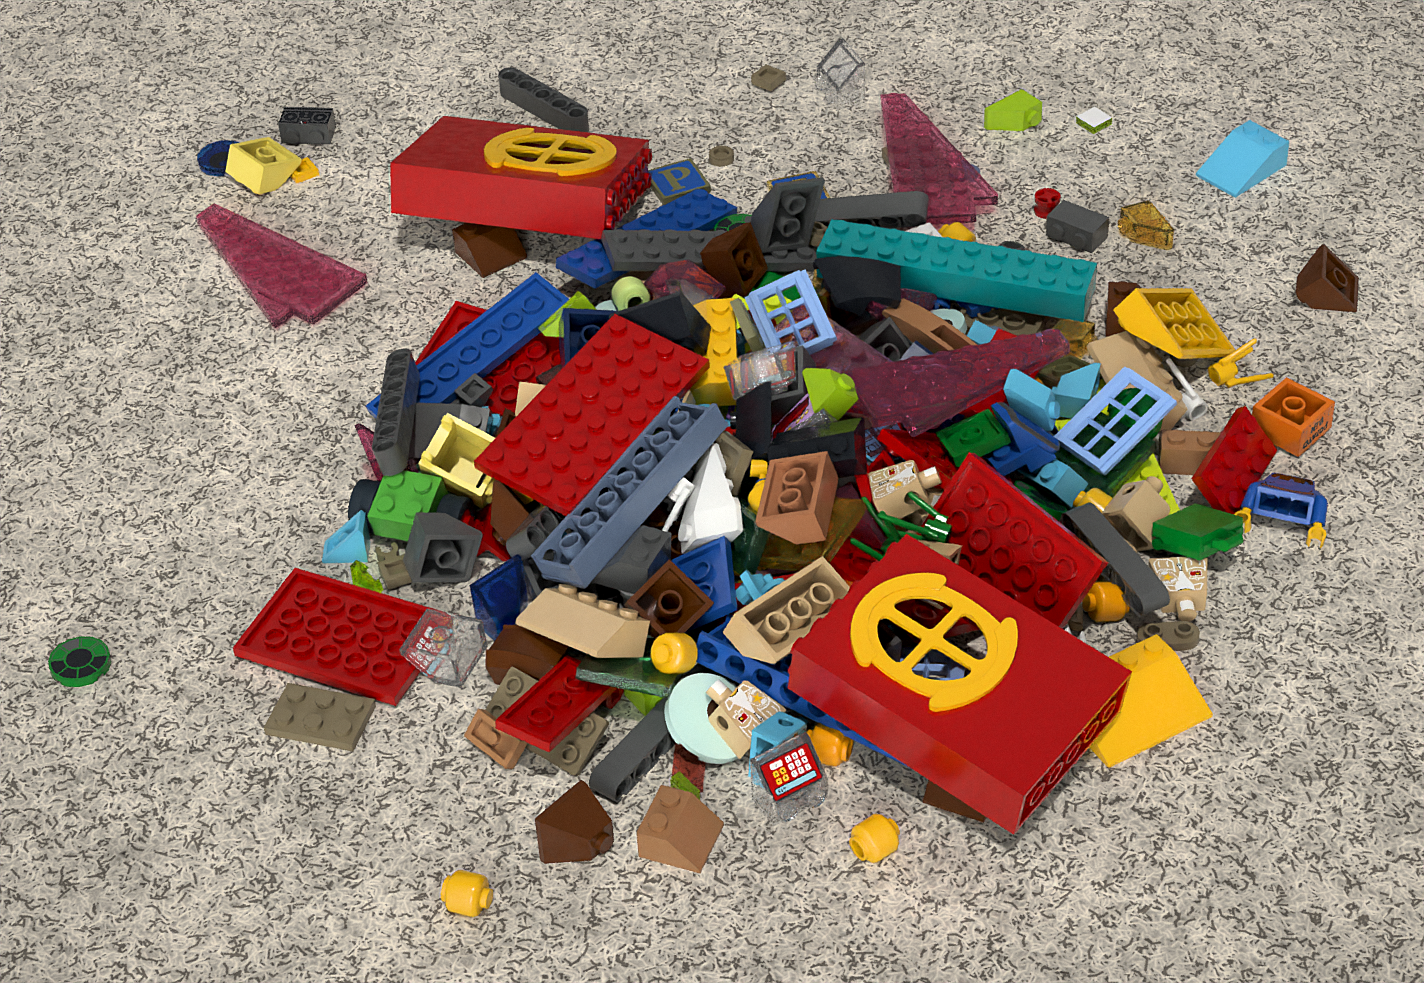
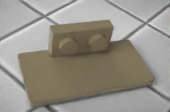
(575, 748)

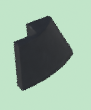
(860, 280)

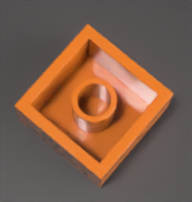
(1294, 416)

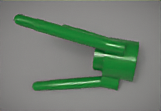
(933, 530)
(894, 537)

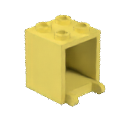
(453, 456)

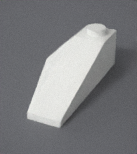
(711, 507)

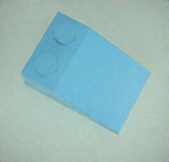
(1245, 159)

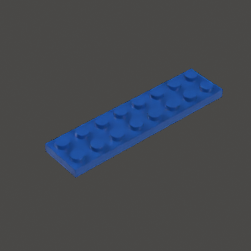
(690, 212)
(485, 341)

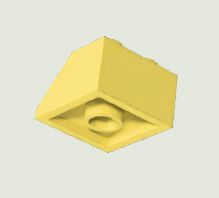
(261, 164)

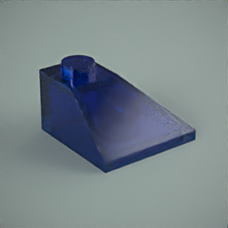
(500, 596)

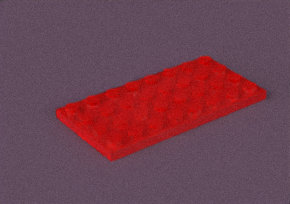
(590, 414)

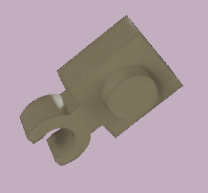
(392, 567)

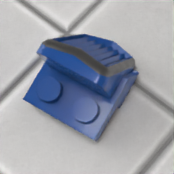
(1028, 445)

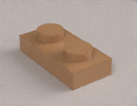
(495, 743)

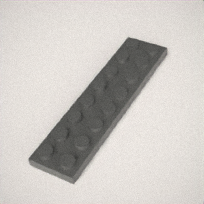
(649, 249)

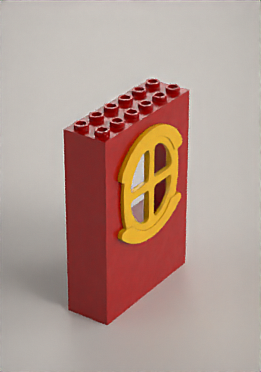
(520, 176)
(986, 737)

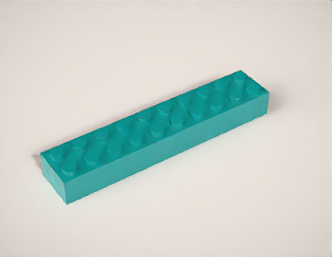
(971, 270)

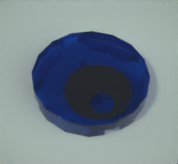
(213, 157)

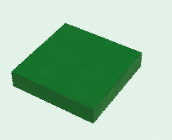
(975, 435)

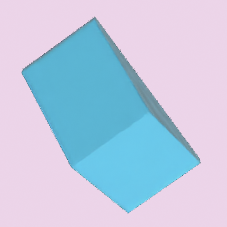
(349, 542)

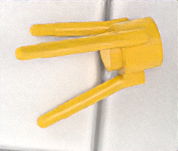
(1225, 369)

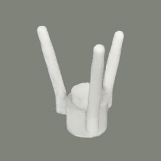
(1195, 404)
(679, 495)

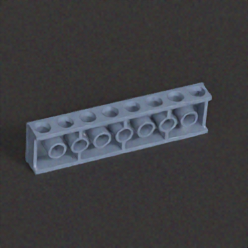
(631, 494)

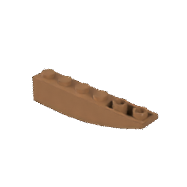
(926, 327)

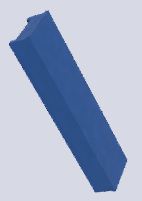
(721, 656)

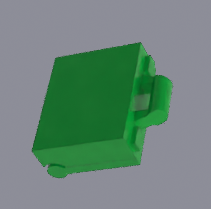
(1198, 532)

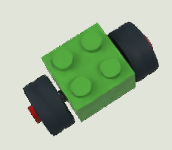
(397, 498)

